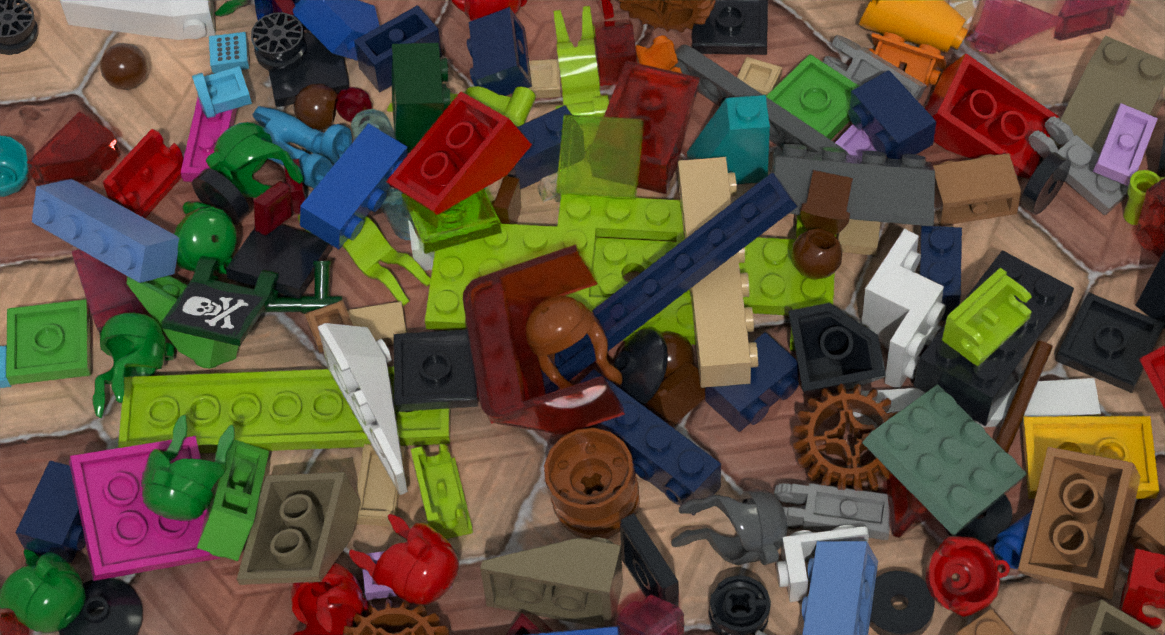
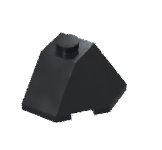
(834, 350)

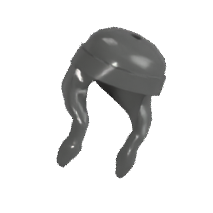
(756, 519)

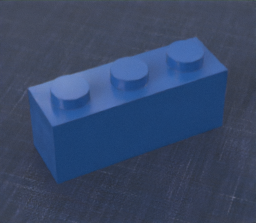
(352, 187)

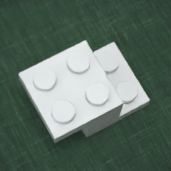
(903, 309)

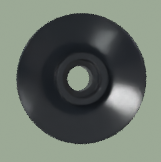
(642, 364)
(120, 615)

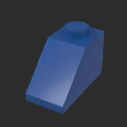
(337, 22)

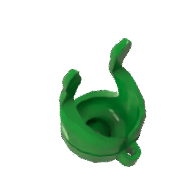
(242, 153)
(196, 234)
(136, 349)
(182, 487)
(44, 593)

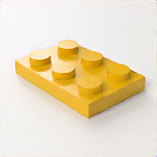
(1103, 436)

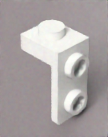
(800, 548)

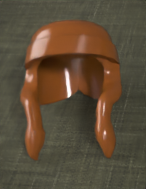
(560, 324)

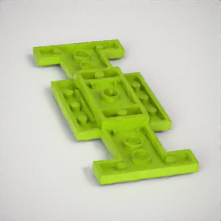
(772, 277)

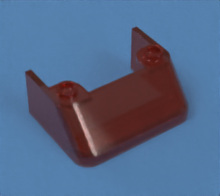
(504, 364)

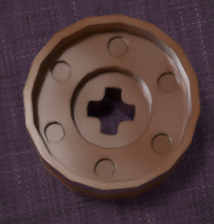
(587, 464)

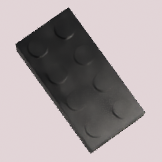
(984, 387)

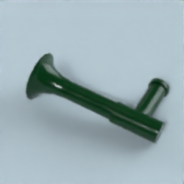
(309, 303)

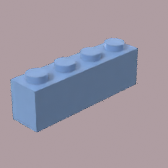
(105, 230)
(840, 589)

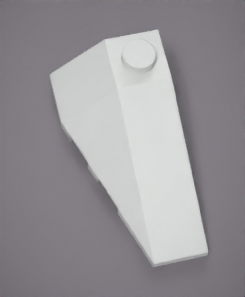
(145, 17)
(364, 379)

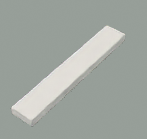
(1050, 398)

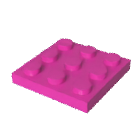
(116, 523)

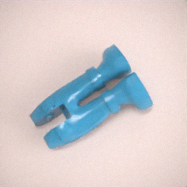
(325, 146)

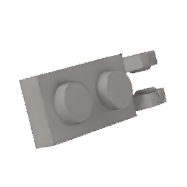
(868, 65)
(1095, 188)
(833, 508)

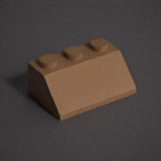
(1080, 522)

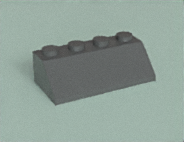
(880, 187)

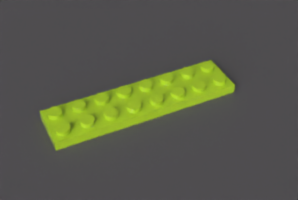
(264, 407)

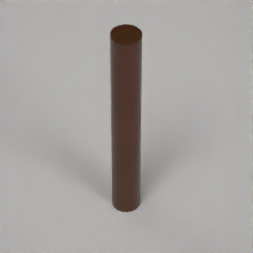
(1023, 395)

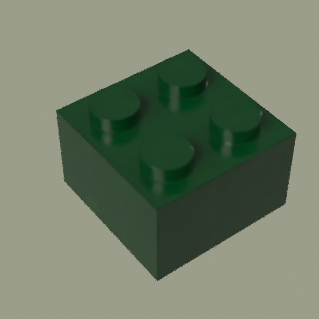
(417, 90)

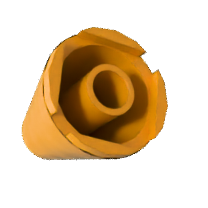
(917, 22)

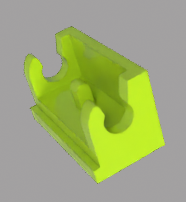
(987, 317)
(442, 492)

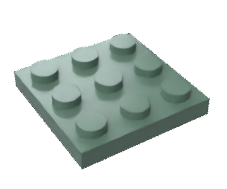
(944, 459)

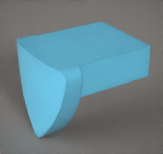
(221, 91)

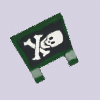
(218, 308)

